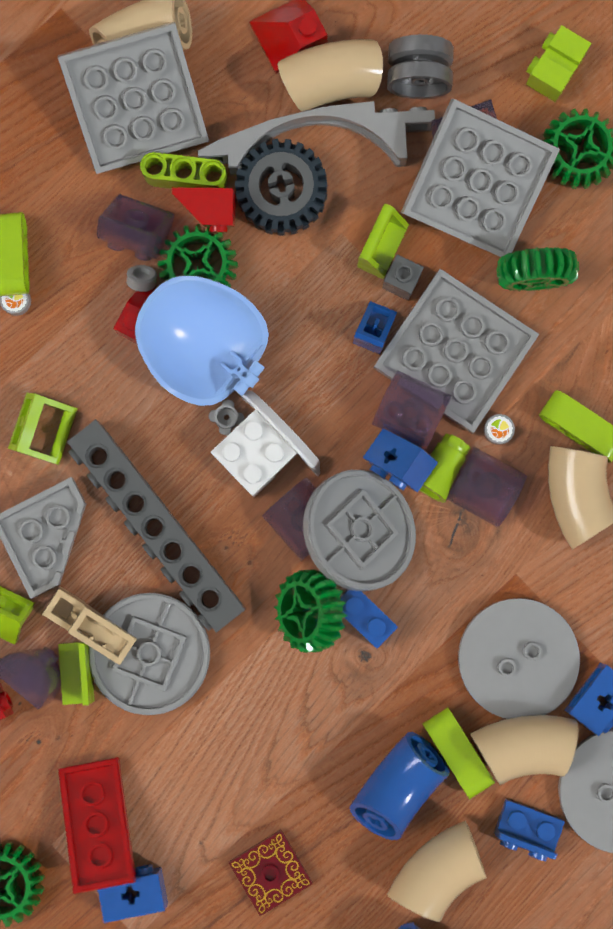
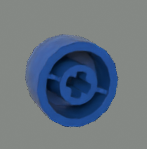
(399, 787)

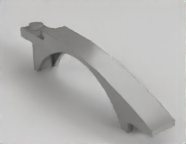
(384, 129)

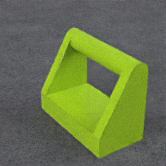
(383, 242)
(27, 424)

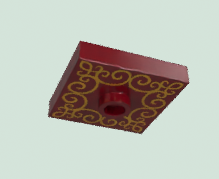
(270, 872)

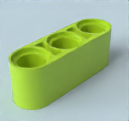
(173, 163)
(13, 255)
(579, 424)
(458, 753)

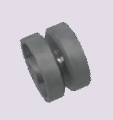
(420, 66)

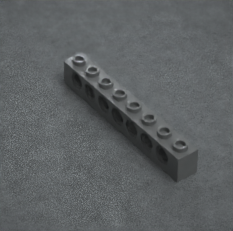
(83, 448)

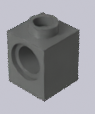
(402, 277)

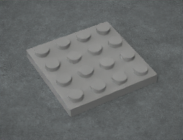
(134, 97)
(479, 179)
(458, 347)

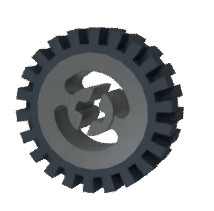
(276, 160)

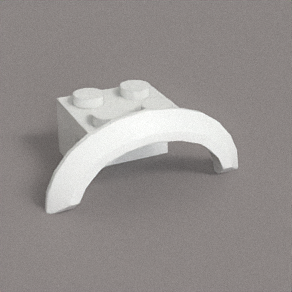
(261, 447)

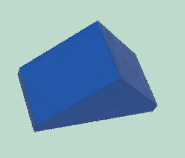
(374, 327)

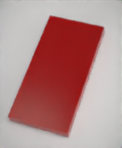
(96, 826)

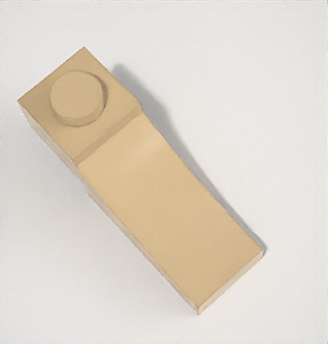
(89, 625)

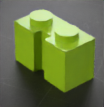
(558, 63)

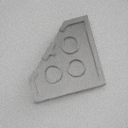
(42, 534)

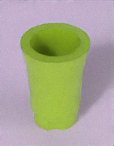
(450, 456)

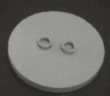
(359, 530)
(518, 658)
(164, 662)
(588, 791)

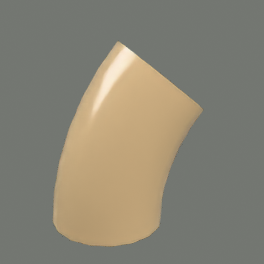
(144, 16)
(332, 72)
(579, 493)
(528, 746)
(439, 873)

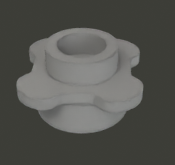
(226, 408)

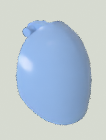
(201, 339)

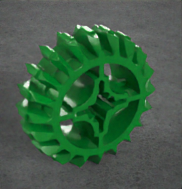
(590, 152)
(204, 253)
(537, 269)
(310, 611)
(11, 892)

